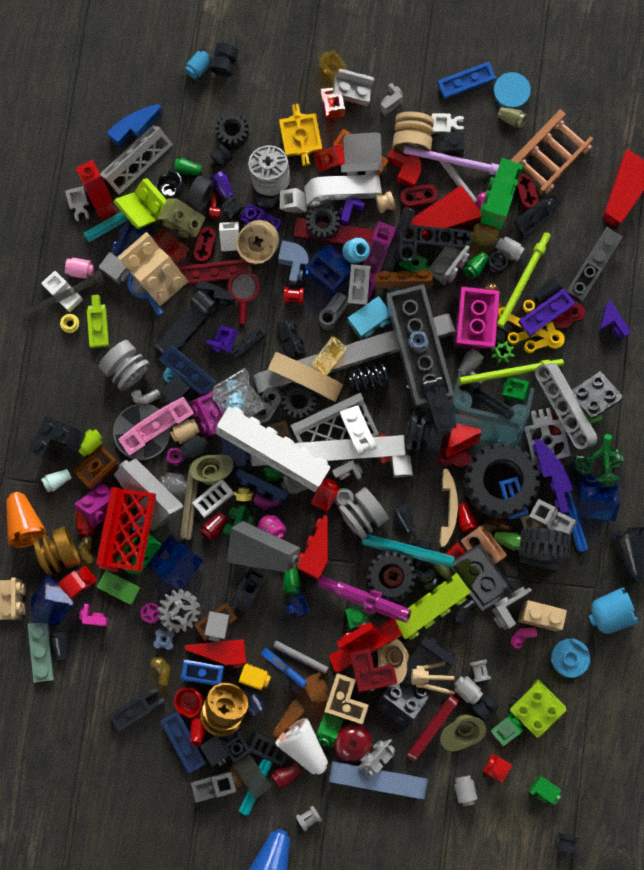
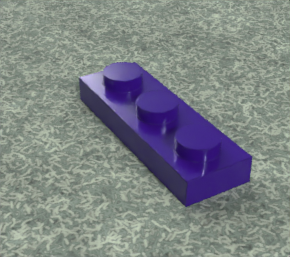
(546, 312)

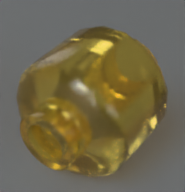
(484, 235)

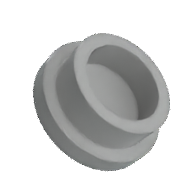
(342, 496)

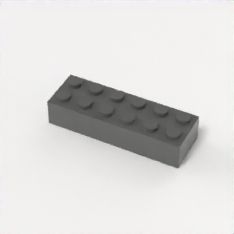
(410, 314)

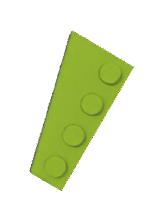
(434, 604)

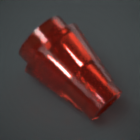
(390, 572)

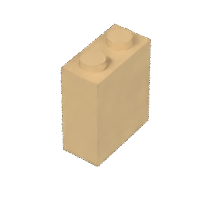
(542, 616)

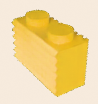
(254, 677)

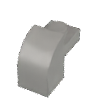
(549, 518)

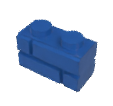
(202, 672)

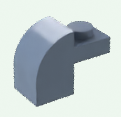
(295, 256)

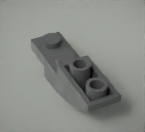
(594, 264)

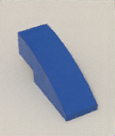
(134, 124)

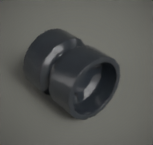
(224, 60)

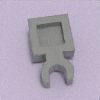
(77, 200)

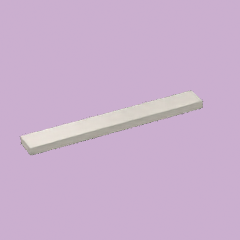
(345, 449)

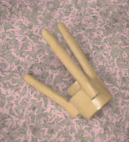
(420, 677)

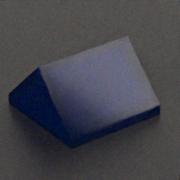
(50, 603)

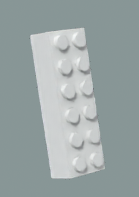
(272, 449)

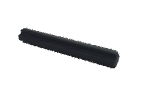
(390, 259)

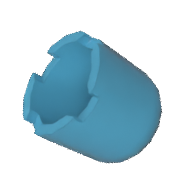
(613, 612)

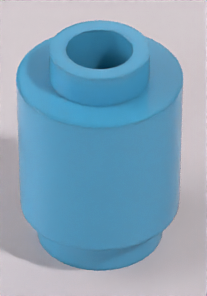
(198, 64)

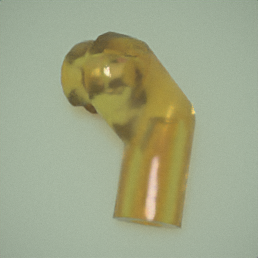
(84, 549)
(163, 668)

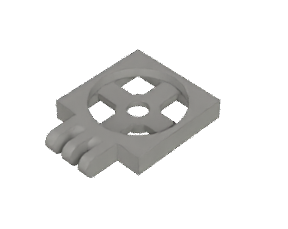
(543, 422)

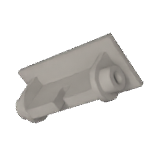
(381, 752)

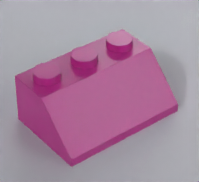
(476, 318)

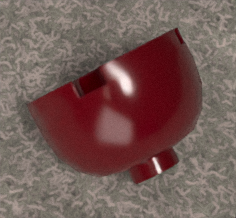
(352, 742)

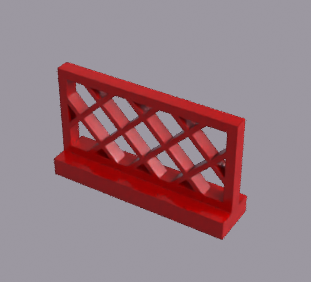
(114, 527)

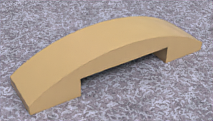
(305, 376)
(448, 485)

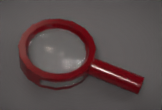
(244, 288)

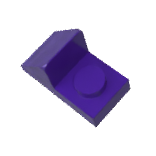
(611, 317)

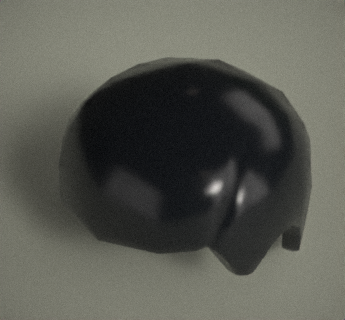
(170, 185)

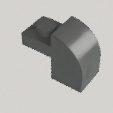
(213, 787)

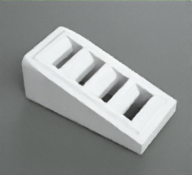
(196, 503)

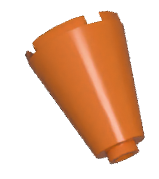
(22, 521)

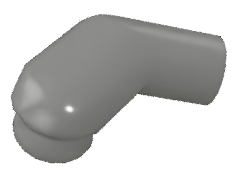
(146, 398)

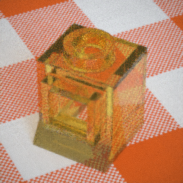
(328, 58)

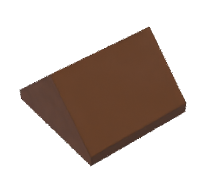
(97, 468)

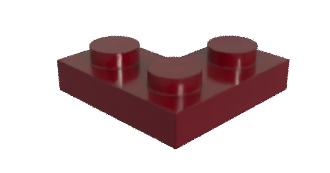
(369, 677)

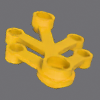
(547, 335)

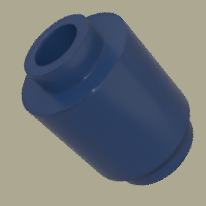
(254, 701)

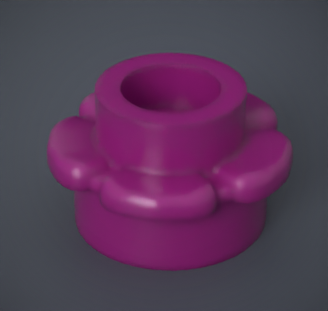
(170, 456)

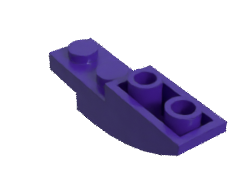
(552, 466)

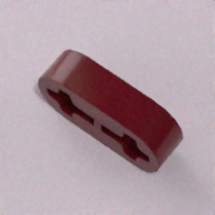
(531, 191)
(200, 244)

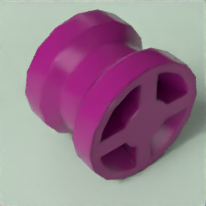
(148, 611)

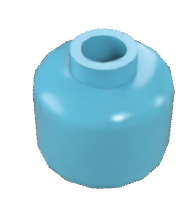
(356, 250)

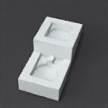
(56, 284)

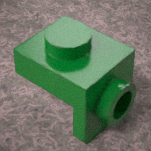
(328, 730)

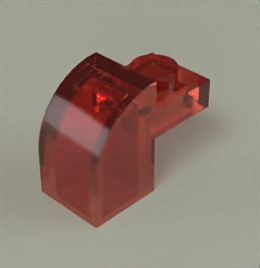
(332, 104)
(170, 245)

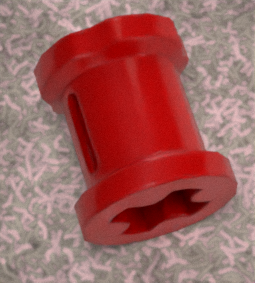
(293, 295)

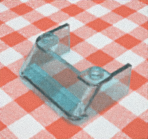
(493, 426)

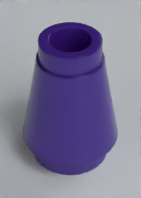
(222, 185)

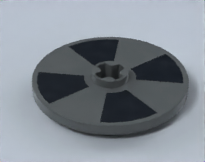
(131, 417)

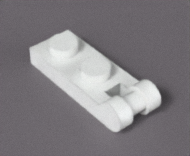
(358, 430)

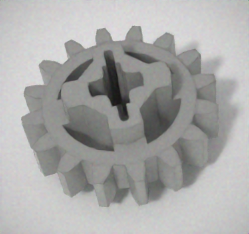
(172, 606)

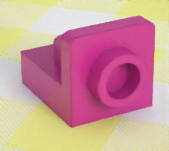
(96, 619)

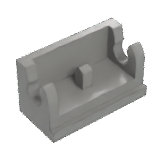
(359, 284)

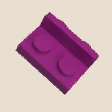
(206, 414)

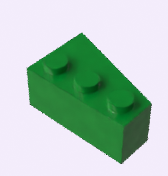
(501, 193)

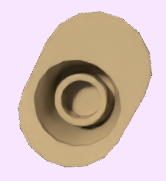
(395, 654)

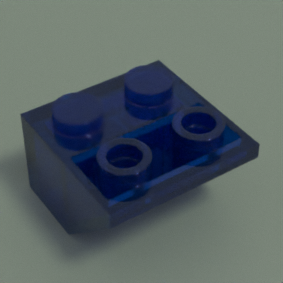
(329, 269)
(597, 501)
(174, 562)

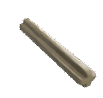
(189, 508)

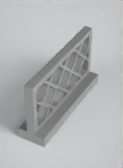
(329, 413)

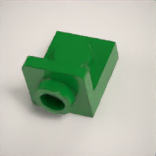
(515, 389)
(508, 729)

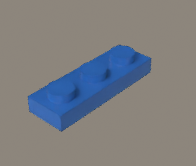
(466, 80)

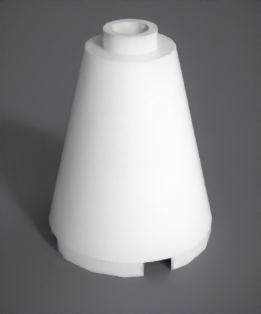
(303, 746)

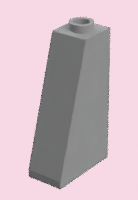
(136, 477)

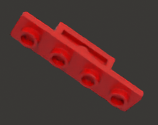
(365, 637)

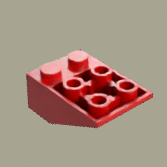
(316, 555)

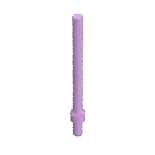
(492, 169)

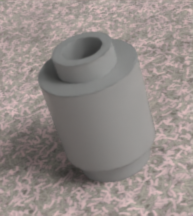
(510, 247)
(467, 689)
(465, 790)

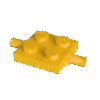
(300, 135)

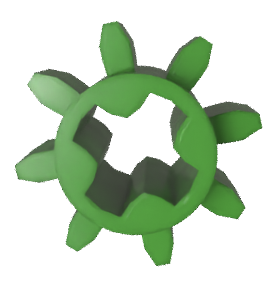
(497, 352)

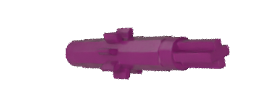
(371, 601)

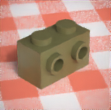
(181, 218)

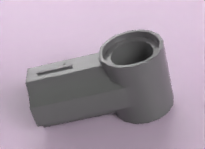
(334, 310)

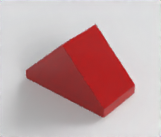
(462, 438)

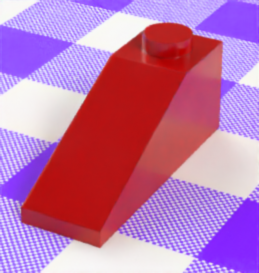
(224, 652)

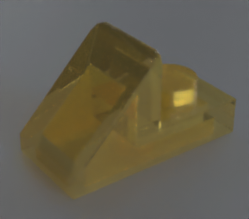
(330, 356)

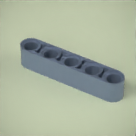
(383, 781)

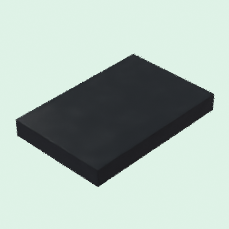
(482, 577)

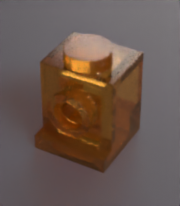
(316, 688)

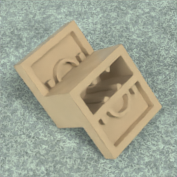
(153, 269)

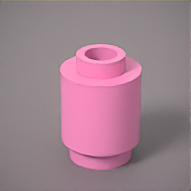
(79, 268)

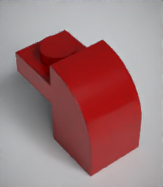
(409, 166)
(77, 582)

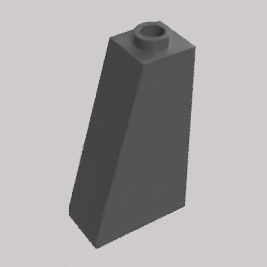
(261, 549)

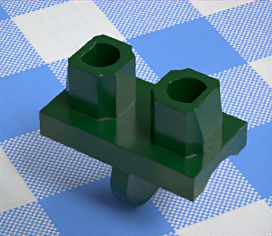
(239, 514)

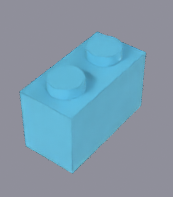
(369, 318)

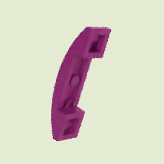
(378, 250)

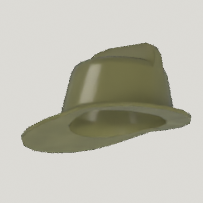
(211, 468)
(463, 733)

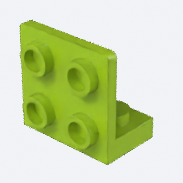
(142, 205)
(538, 708)

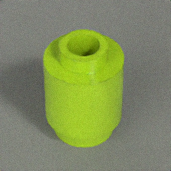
(91, 442)

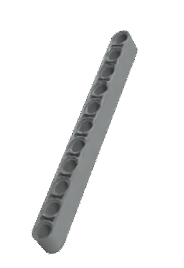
(356, 354)

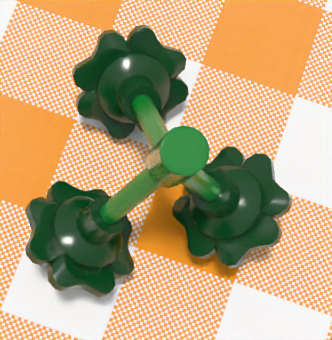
(611, 460)

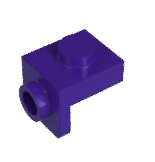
(351, 204)
(224, 339)

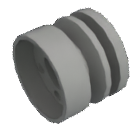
(269, 170)
(125, 366)
(363, 513)

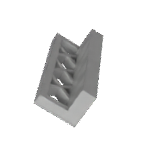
(135, 152)

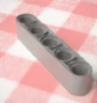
(573, 410)

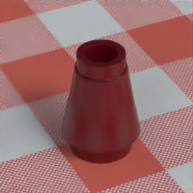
(212, 528)
(284, 776)

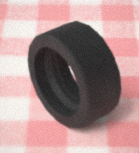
(199, 194)

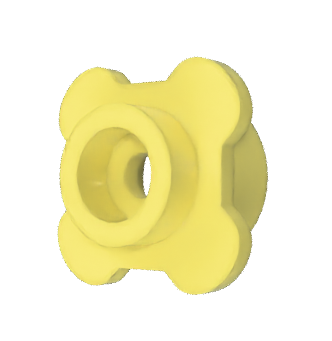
(244, 494)

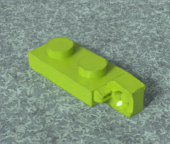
(97, 324)

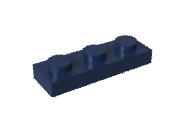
(187, 370)
(262, 487)
(180, 738)

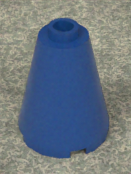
(273, 853)

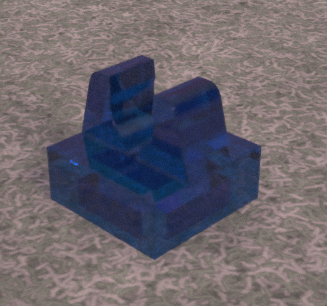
(298, 605)

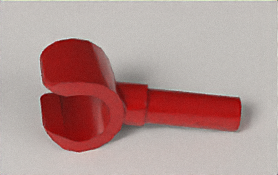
(213, 211)

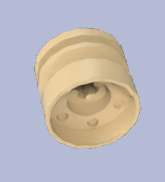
(413, 130)
(253, 251)

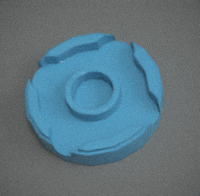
(512, 90)
(570, 658)

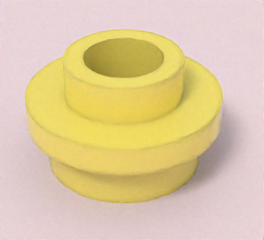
(65, 319)

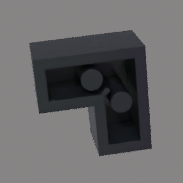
(53, 438)

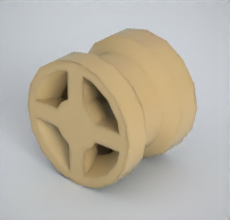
(385, 202)

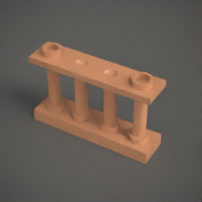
(544, 135)

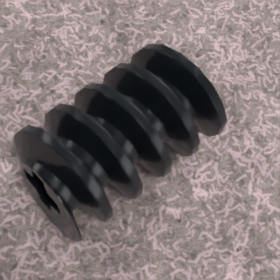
(368, 378)

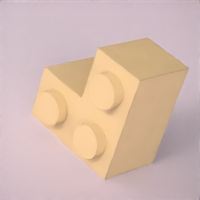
(340, 702)

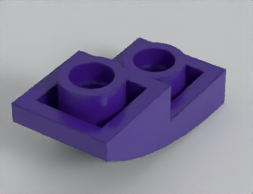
(254, 213)

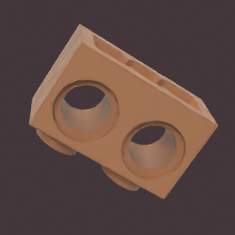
(486, 541)

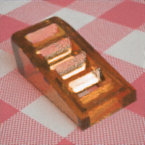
(292, 714)

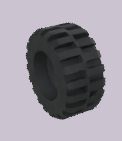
(515, 459)

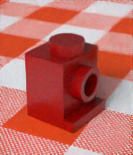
(497, 768)

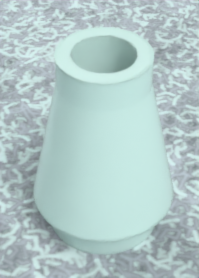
(55, 480)

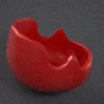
(188, 701)

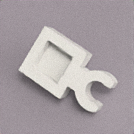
(444, 123)

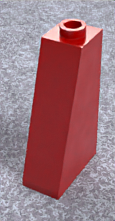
(625, 189)
(96, 190)
(450, 212)

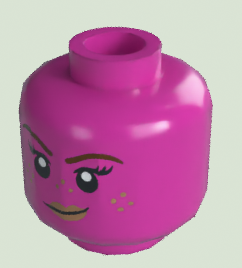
(272, 525)

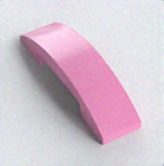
(155, 424)

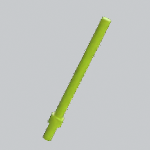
(538, 250)
(506, 372)

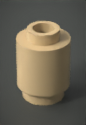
(184, 431)

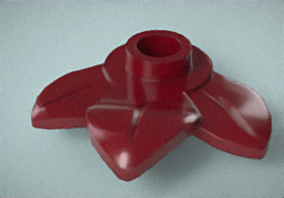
(567, 318)
(459, 459)

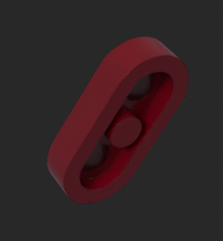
(417, 194)

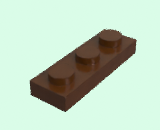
(403, 279)

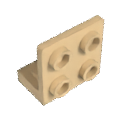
(11, 599)

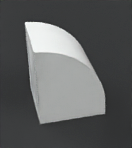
(293, 201)
(228, 235)
(402, 466)

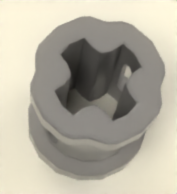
(480, 670)
(307, 823)

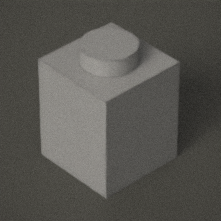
(114, 268)
(217, 626)

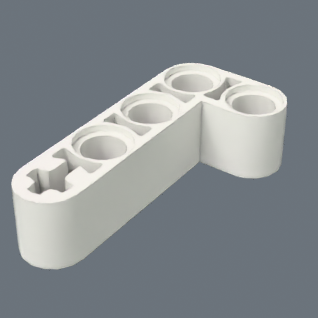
(341, 188)

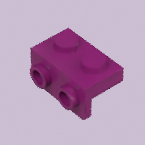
(94, 505)

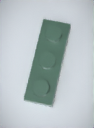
(40, 652)

